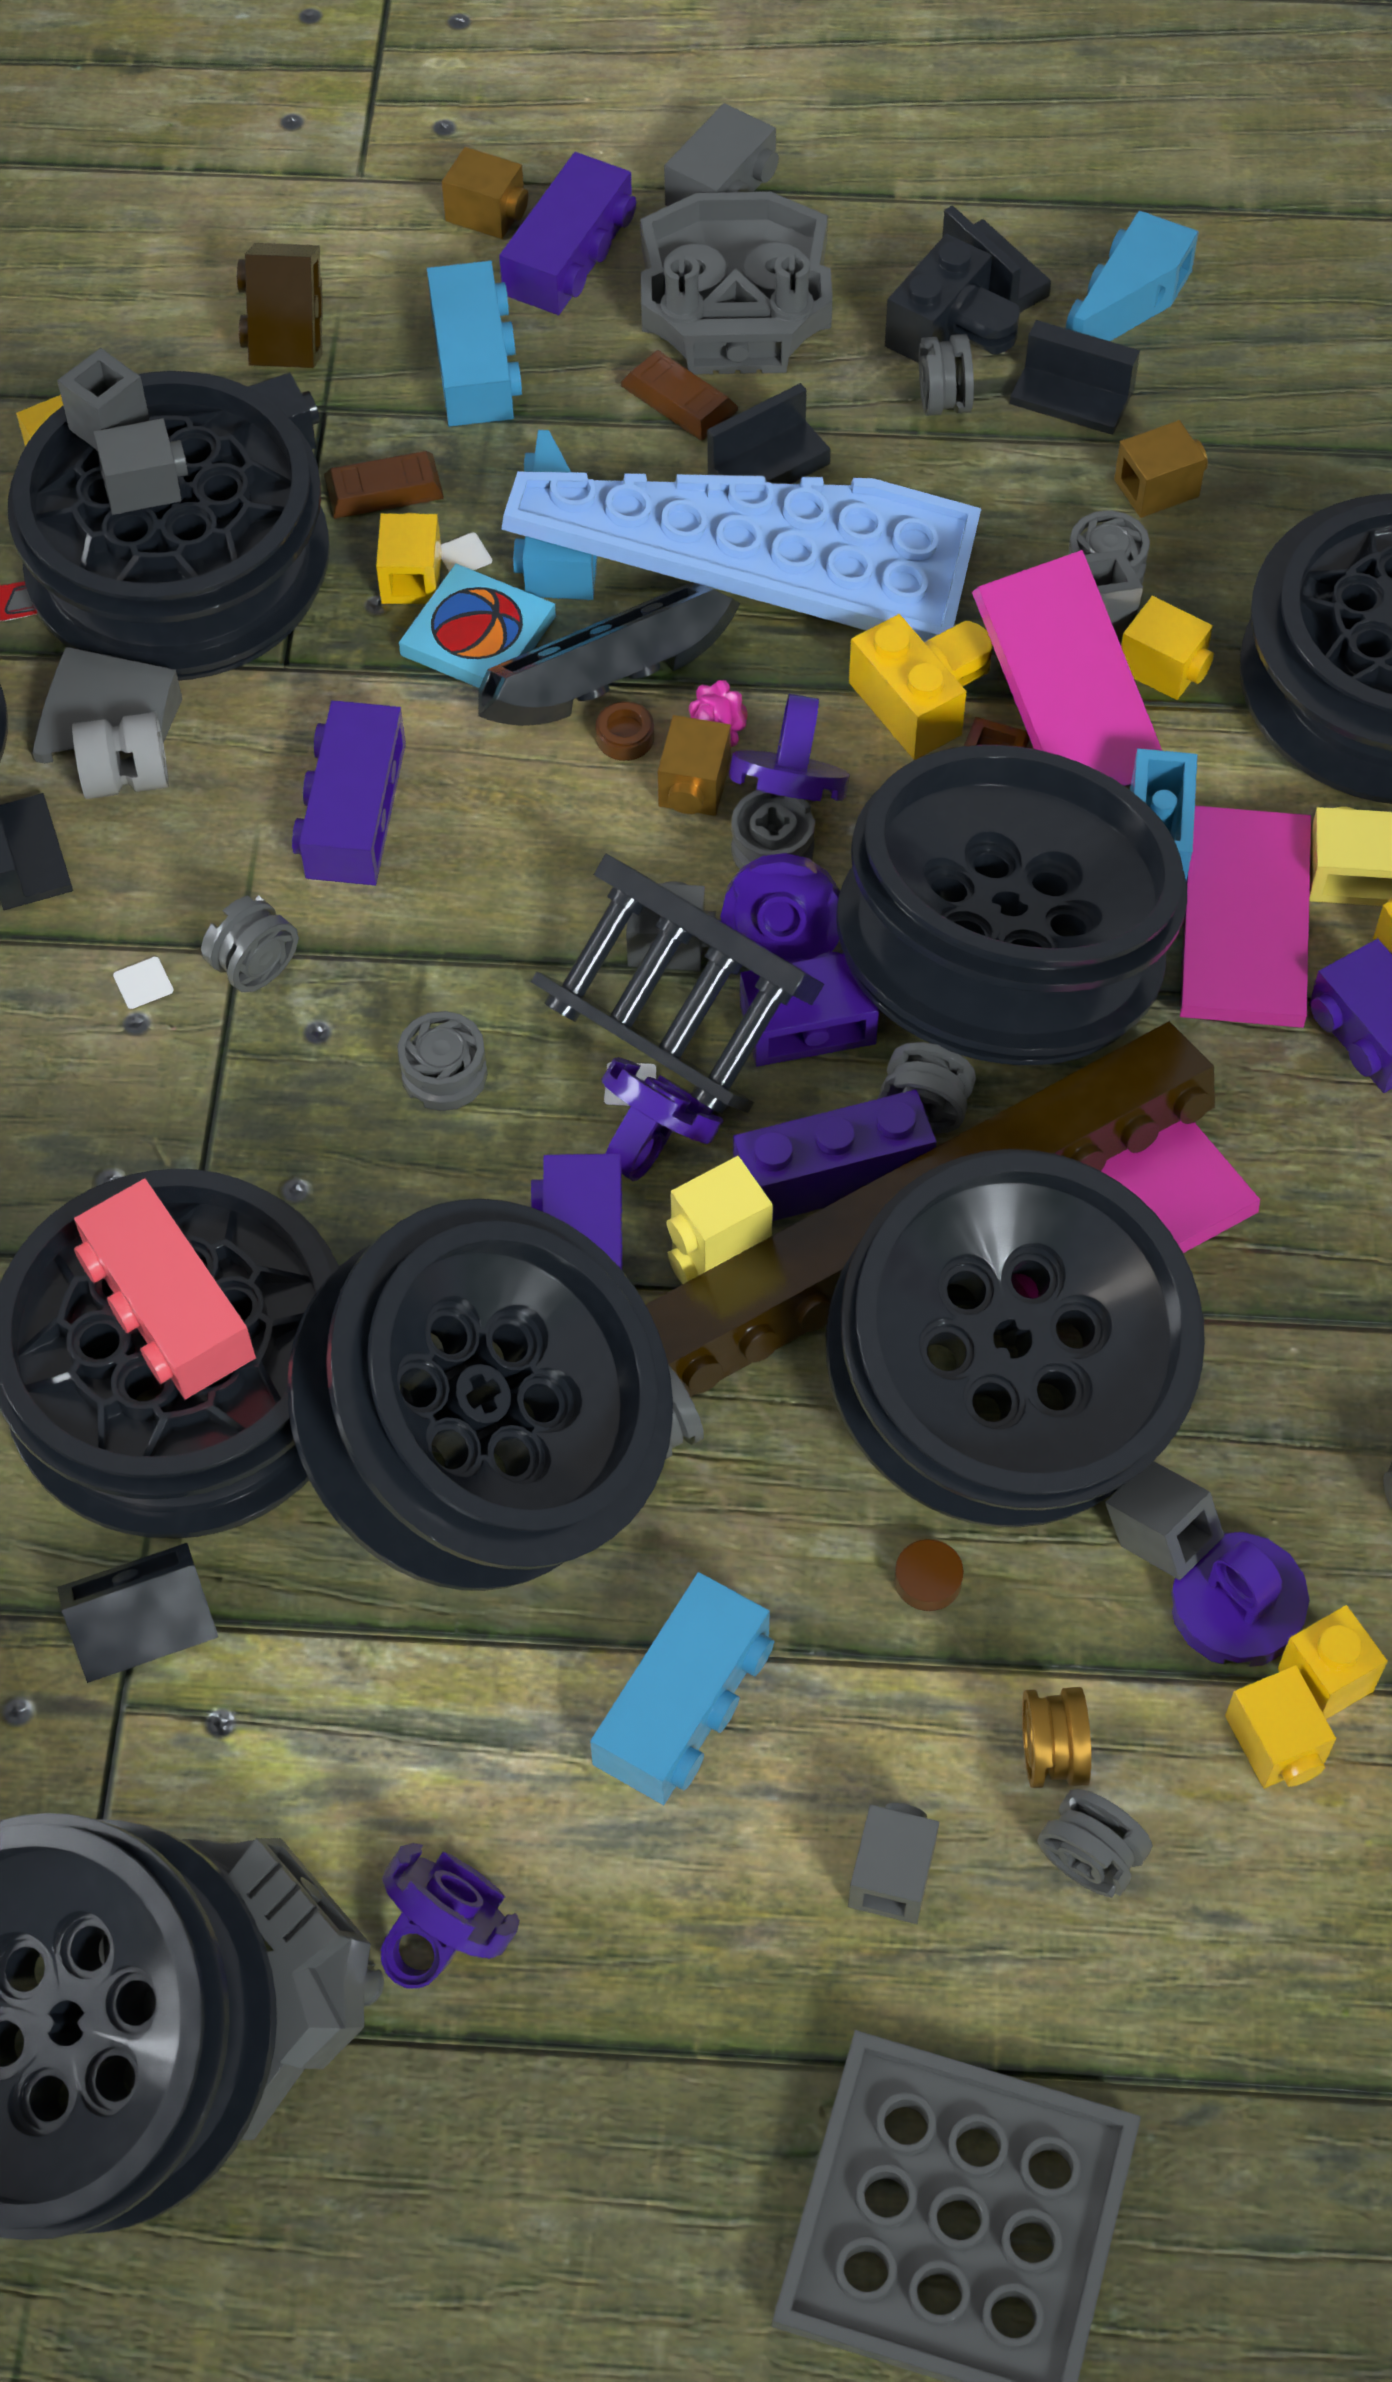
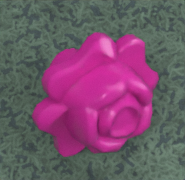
(720, 705)

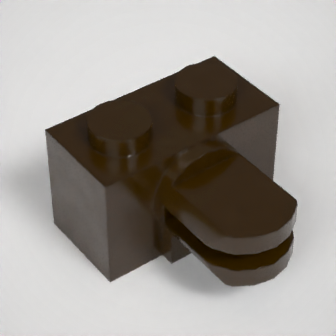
(281, 304)

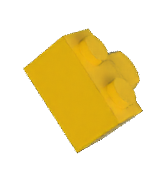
(918, 683)

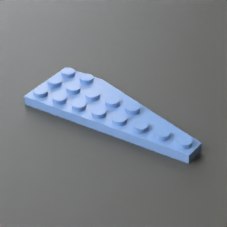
(804, 546)

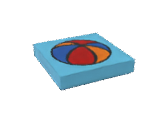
(475, 625)

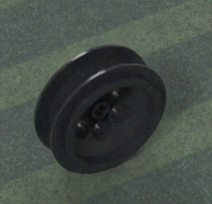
(1322, 647)
(571, 1349)

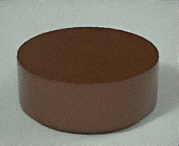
(625, 731)
(928, 1575)

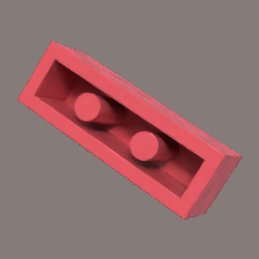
(162, 1290)

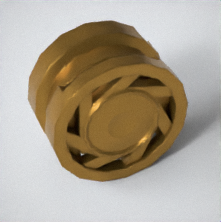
(1056, 1737)

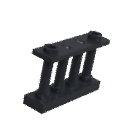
(726, 955)

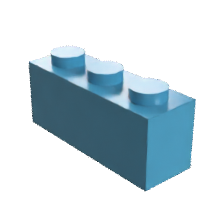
(473, 343)
(683, 1690)

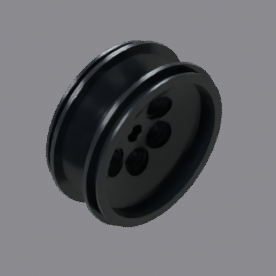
(187, 579)
(1010, 904)
(1096, 1265)
(168, 1460)
(195, 2061)

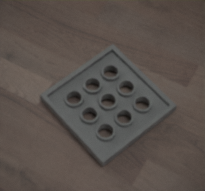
(838, 2223)

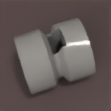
(99, 759)

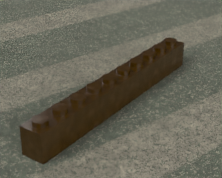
(788, 1280)

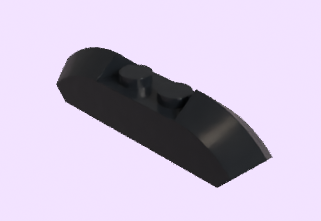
(544, 681)

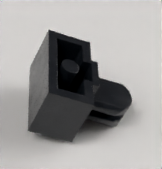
(947, 298)

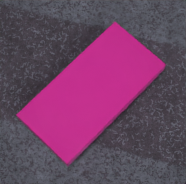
(1067, 666)
(1247, 918)
(1185, 1186)

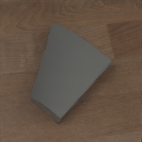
(102, 687)

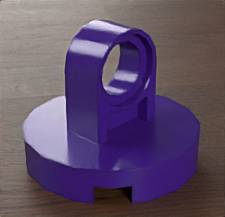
(790, 769)
(784, 906)
(654, 1113)
(1241, 1601)
(445, 1905)

